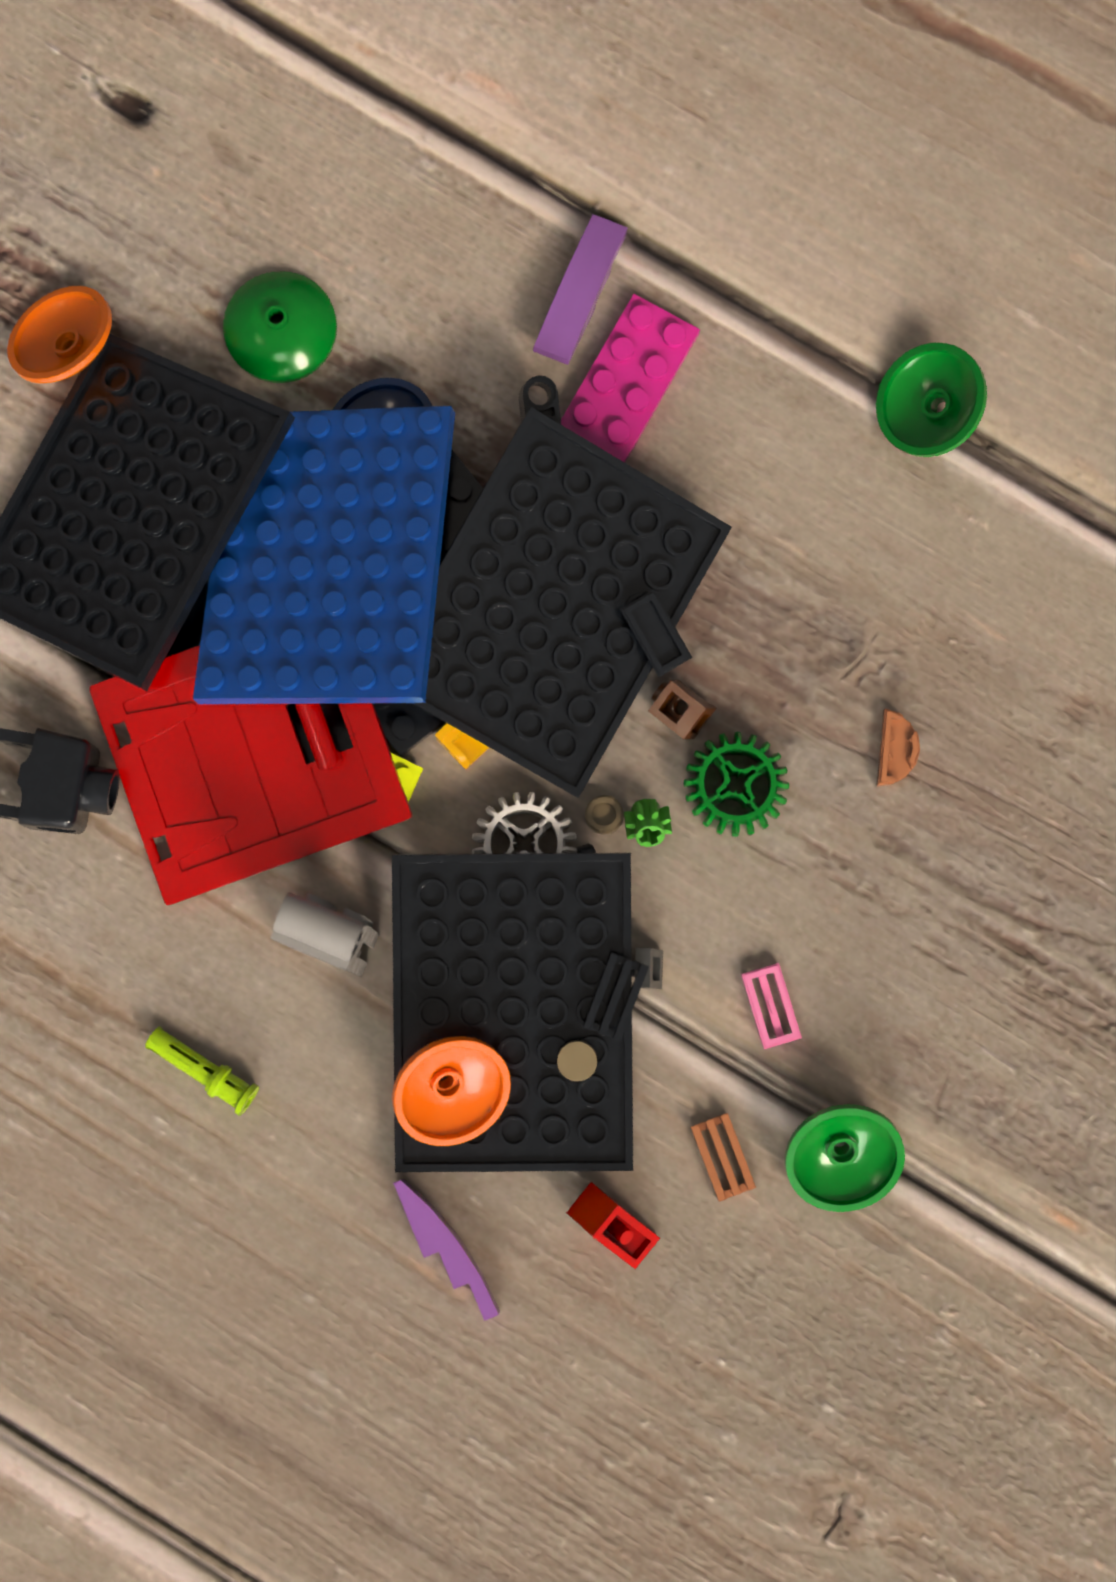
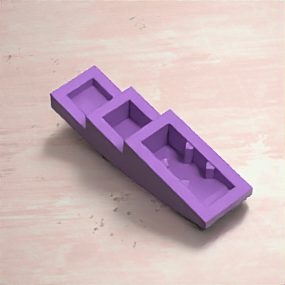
(580, 289)
(436, 1236)

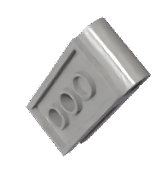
(322, 933)

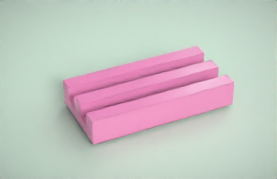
(756, 1011)

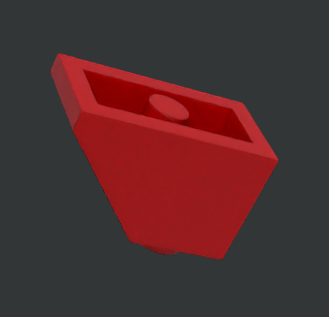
(612, 1225)

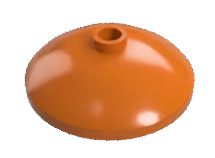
(59, 334)
(458, 1106)

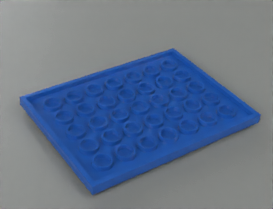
(333, 565)

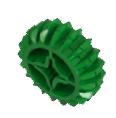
(727, 769)

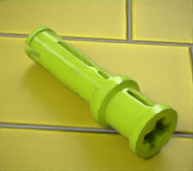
(217, 1079)

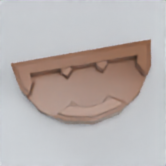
(897, 748)

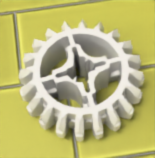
(548, 820)

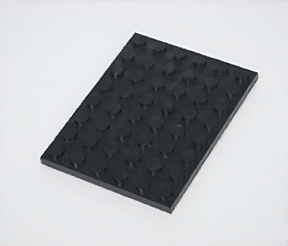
(131, 507)
(534, 592)
(514, 959)

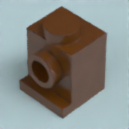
(665, 709)

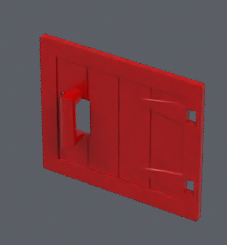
(235, 781)

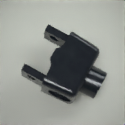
(59, 782)

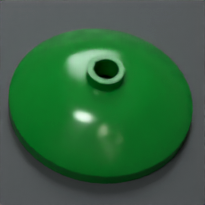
(284, 349)
(916, 387)
(850, 1174)

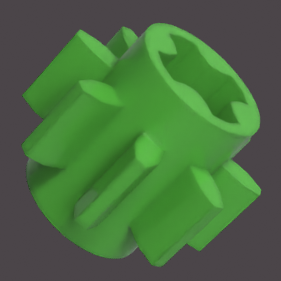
(647, 822)

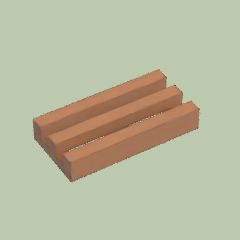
(734, 1189)

